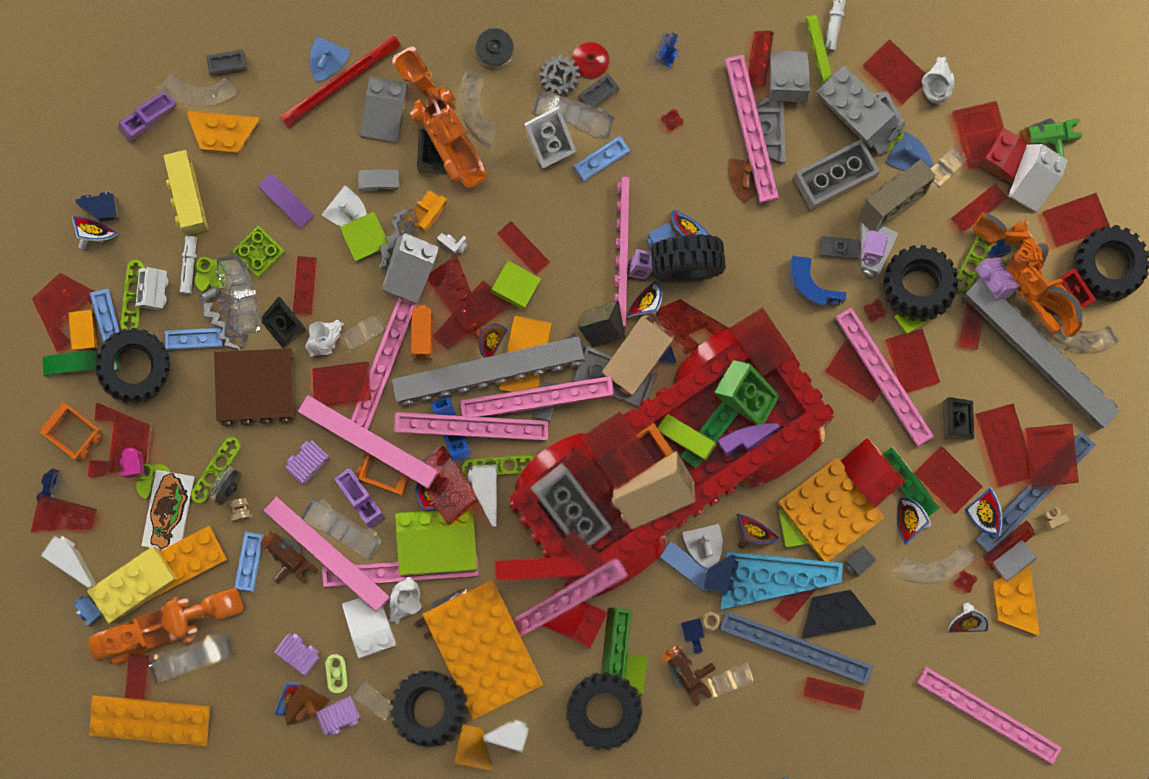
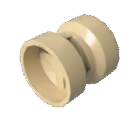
(239, 509)

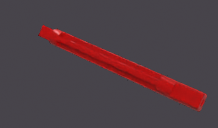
(340, 80)

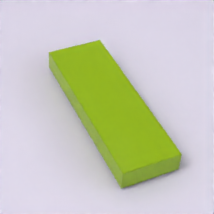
(686, 437)

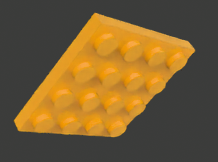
(830, 510)

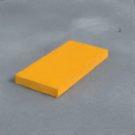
(526, 334)

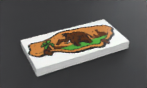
(167, 509)

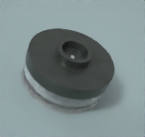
(494, 48)
(224, 485)

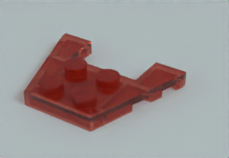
(55, 303)
(684, 320)
(126, 434)

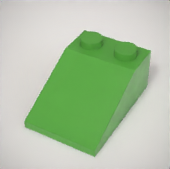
(747, 392)

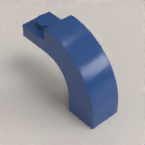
(806, 287)
(456, 444)

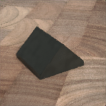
(428, 157)
(282, 323)
(603, 324)
(958, 418)

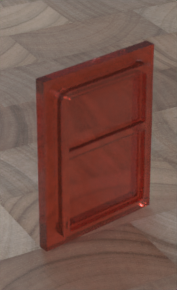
(977, 130)
(618, 450)
(1052, 455)

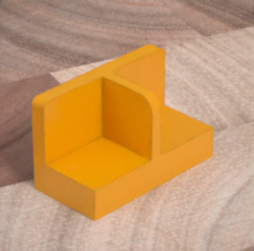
(428, 210)
(83, 330)

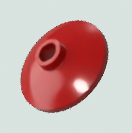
(594, 68)

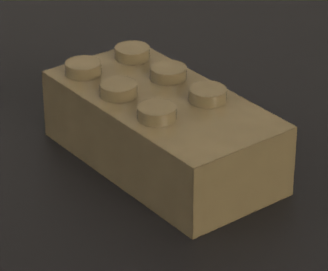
(896, 196)

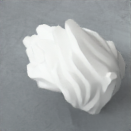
(938, 82)
(323, 337)
(404, 600)

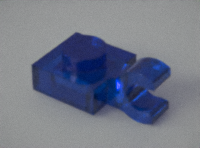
(666, 51)
(1000, 249)
(49, 482)
(693, 632)

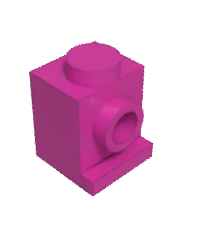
(132, 463)

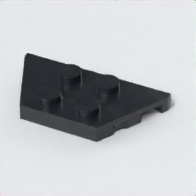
(835, 614)

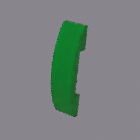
(73, 362)

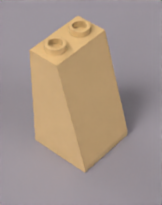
(639, 354)
(655, 492)

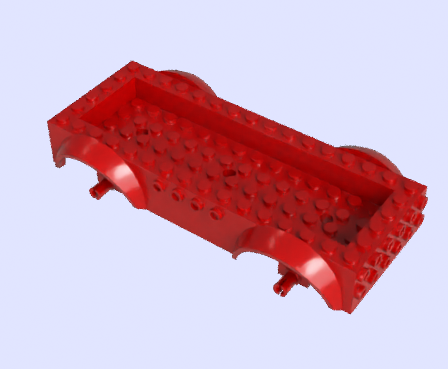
(691, 401)

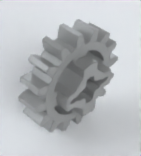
(567, 72)

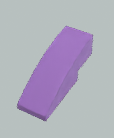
(146, 116)
(285, 200)
(747, 438)
(359, 498)

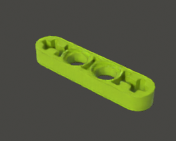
(818, 48)
(975, 259)
(130, 296)
(500, 463)
(212, 468)

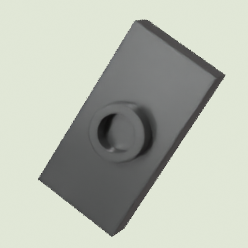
(226, 62)
(599, 91)
(839, 247)

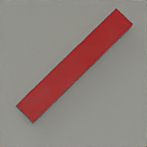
(541, 568)

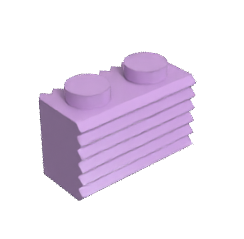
(874, 247)
(997, 278)
(306, 462)
(297, 654)
(337, 716)

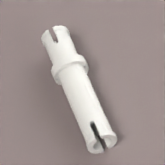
(834, 25)
(188, 264)

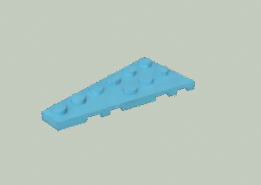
(773, 577)

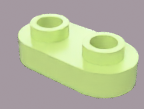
(335, 674)

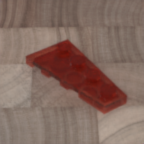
(455, 291)
(489, 307)
(593, 482)

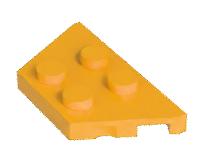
(221, 131)
(1016, 601)

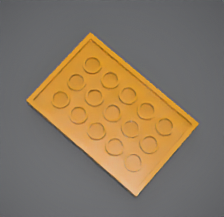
(483, 649)

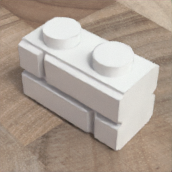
(151, 288)

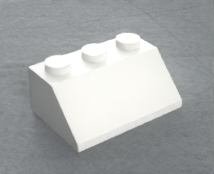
(510, 735)

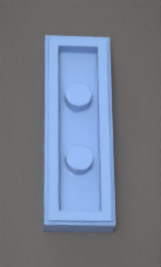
(601, 159)
(104, 313)
(193, 339)
(249, 562)
(685, 565)

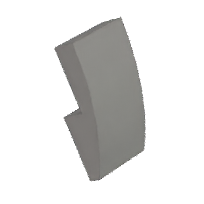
(378, 179)

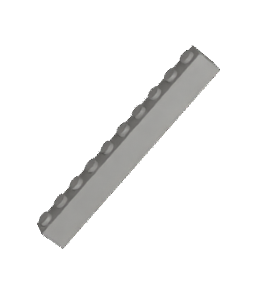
(1042, 354)
(488, 370)

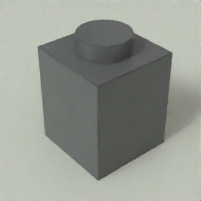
(859, 562)

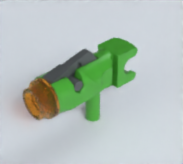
(1051, 132)

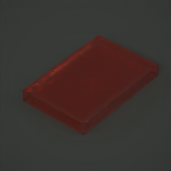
(895, 71)
(1075, 219)
(762, 342)
(912, 361)
(852, 372)
(342, 383)
(948, 479)

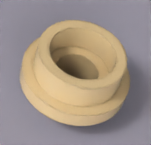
(714, 616)

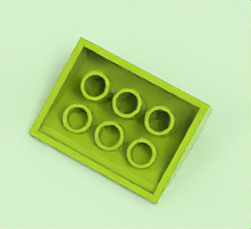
(432, 546)

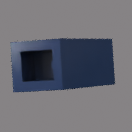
(101, 207)
(720, 575)

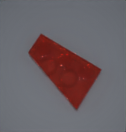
(58, 514)

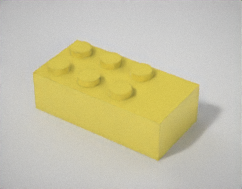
(185, 193)
(132, 585)

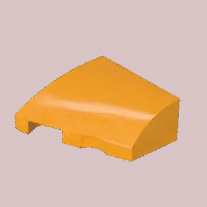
(472, 748)

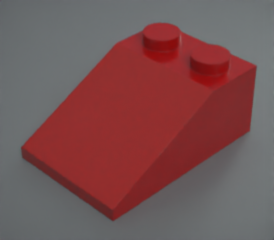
(1004, 155)
(872, 472)
(578, 623)

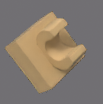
(1057, 520)

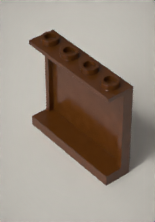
(254, 386)

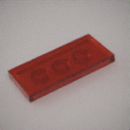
(1005, 444)
(449, 489)

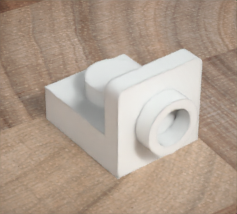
(449, 244)

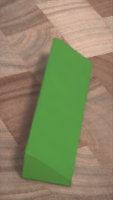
(616, 641)

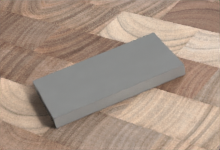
(594, 365)

